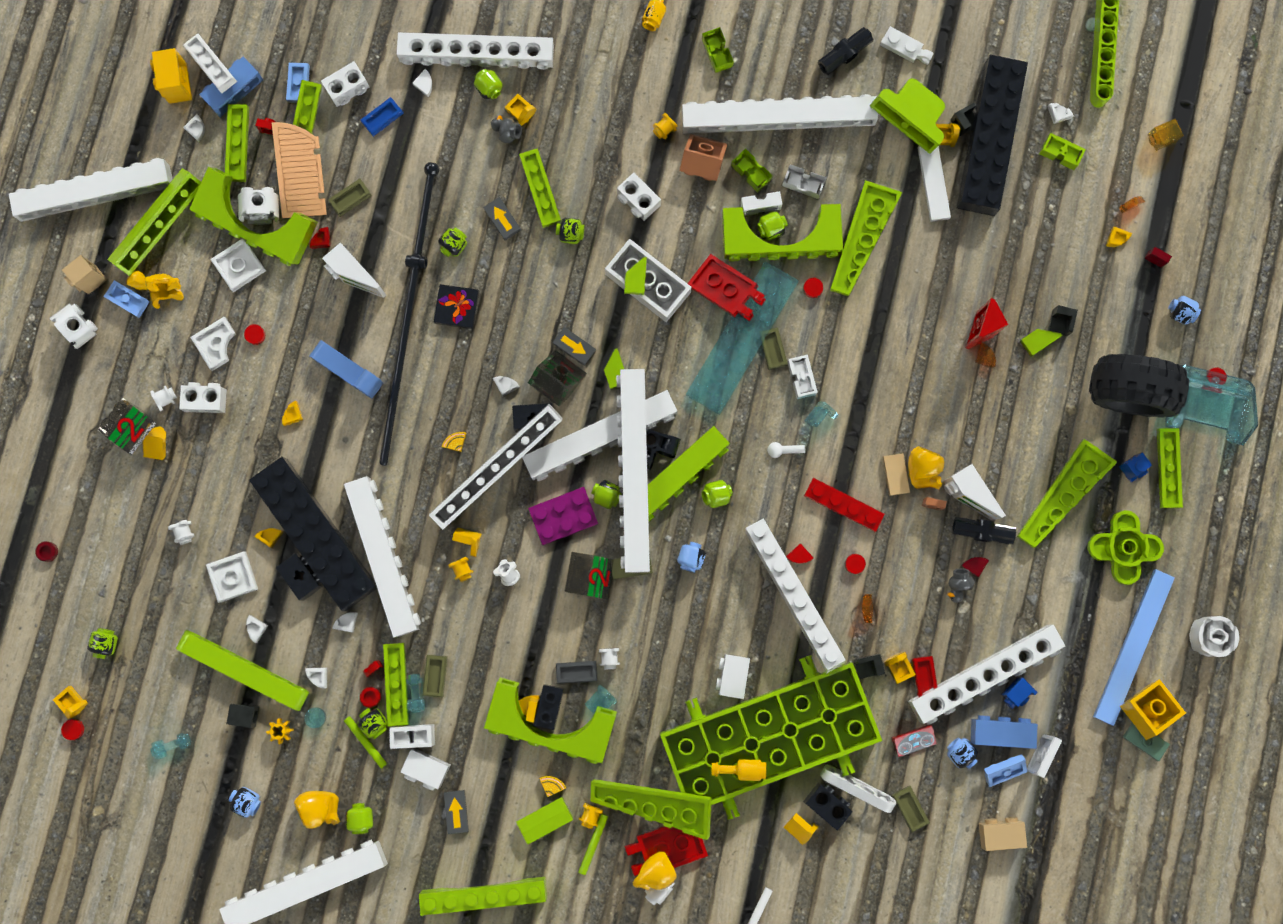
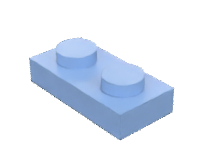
(296, 73)
(126, 299)
(1005, 770)

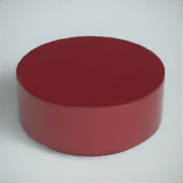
(46, 551)

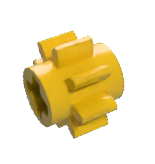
(273, 731)

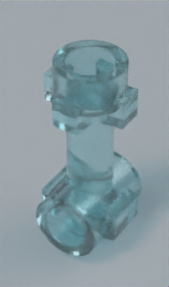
(416, 703)
(159, 749)

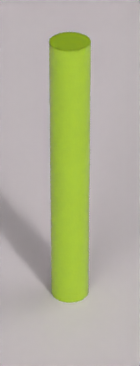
(365, 742)
(593, 844)

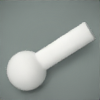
(776, 449)

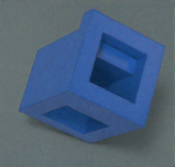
(1135, 467)
(1018, 693)

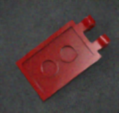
(726, 287)
(677, 845)

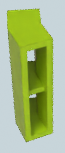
(545, 820)

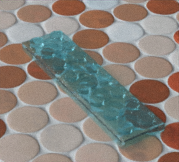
(741, 341)

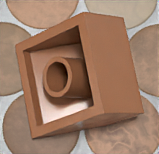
(703, 157)

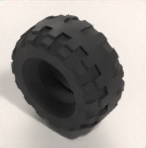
(1139, 385)

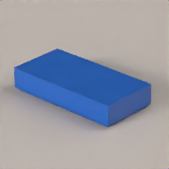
(381, 116)

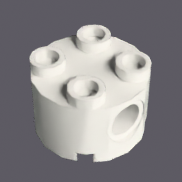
(264, 213)
(65, 317)
(1214, 636)

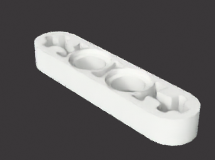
(858, 788)

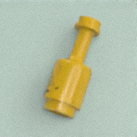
(653, 15)
(745, 770)

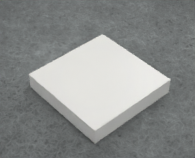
(238, 265)
(232, 577)
(1043, 755)

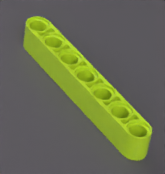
(1105, 50)
(242, 670)

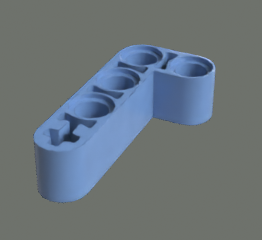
(346, 369)

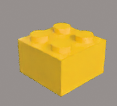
(171, 76)
(1153, 709)

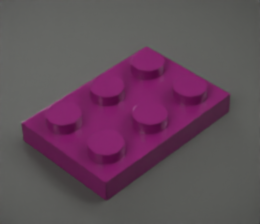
(563, 516)

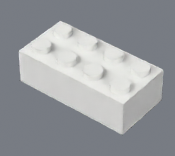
(663, 288)

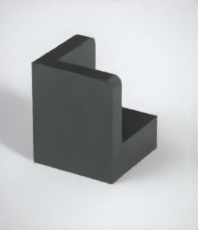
(964, 119)
(1062, 320)
(869, 666)
(242, 715)

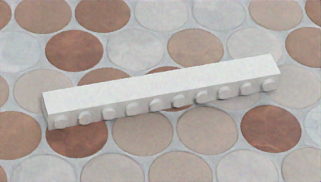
(778, 114)
(634, 471)

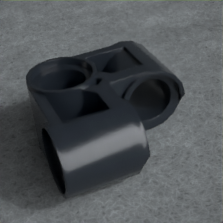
(665, 445)

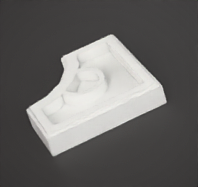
(213, 342)

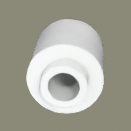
(658, 896)

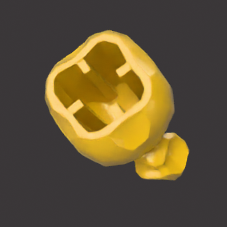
(925, 468)
(317, 807)
(656, 873)

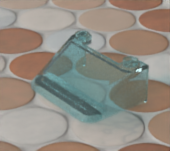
(1219, 404)

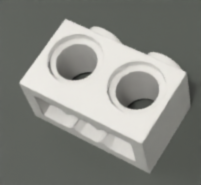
(342, 79)
(642, 194)
(202, 402)
(412, 736)

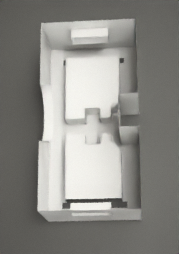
(804, 183)
(752, 205)
(804, 377)

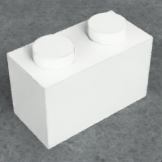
(733, 676)
(425, 769)

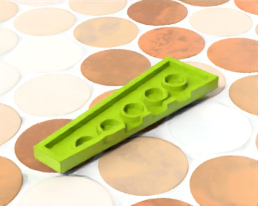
(868, 222)
(1075, 480)
(667, 807)

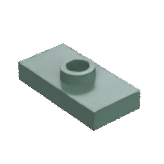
(1154, 747)

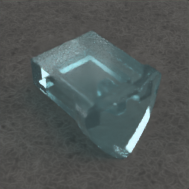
(819, 413)
(601, 698)

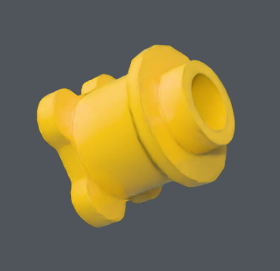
(664, 127)
(461, 569)
(590, 815)

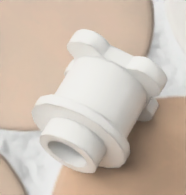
(163, 397)
(182, 532)
(507, 572)
(609, 658)

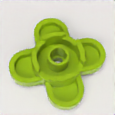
(1140, 547)

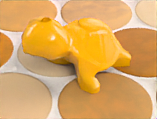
(159, 286)

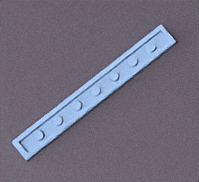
(1133, 647)

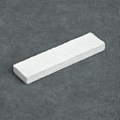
(209, 63)
(934, 185)

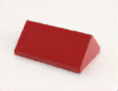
(986, 324)

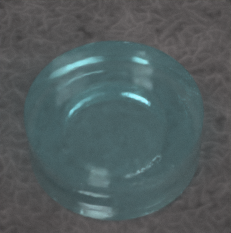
(315, 717)

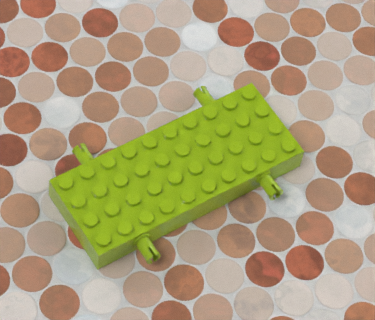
(786, 728)

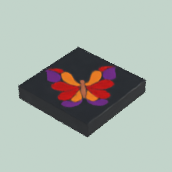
(456, 306)

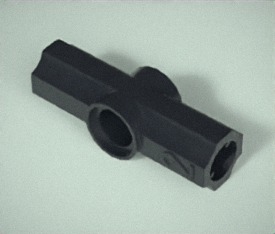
(845, 51)
(984, 530)

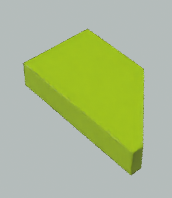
(636, 278)
(1038, 340)
(613, 368)

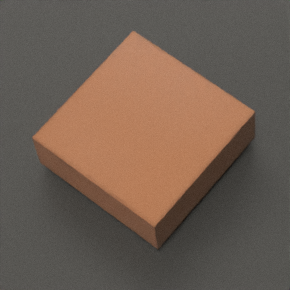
(934, 503)

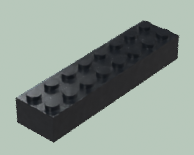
(992, 135)
(313, 533)

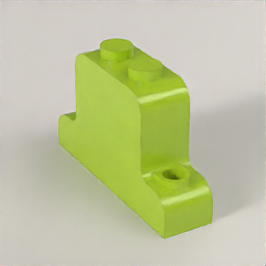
(913, 113)

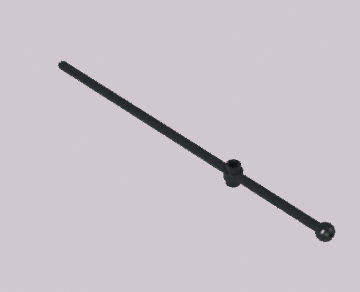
(416, 262)

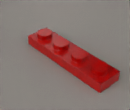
(844, 504)

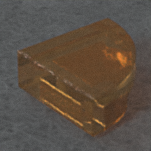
(1131, 204)
(985, 356)
(867, 608)

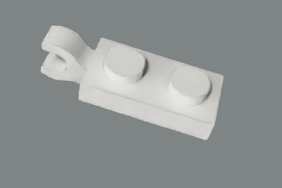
(905, 46)

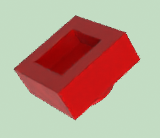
(265, 125)

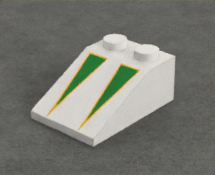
(347, 268)
(972, 491)

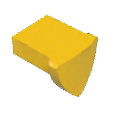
(520, 109)
(950, 132)
(155, 444)
(468, 537)
(900, 667)
(70, 702)
(529, 707)
(800, 828)

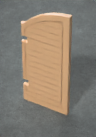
(298, 170)

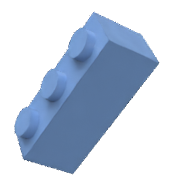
(247, 79)
(1004, 732)

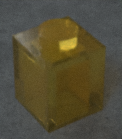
(1165, 135)

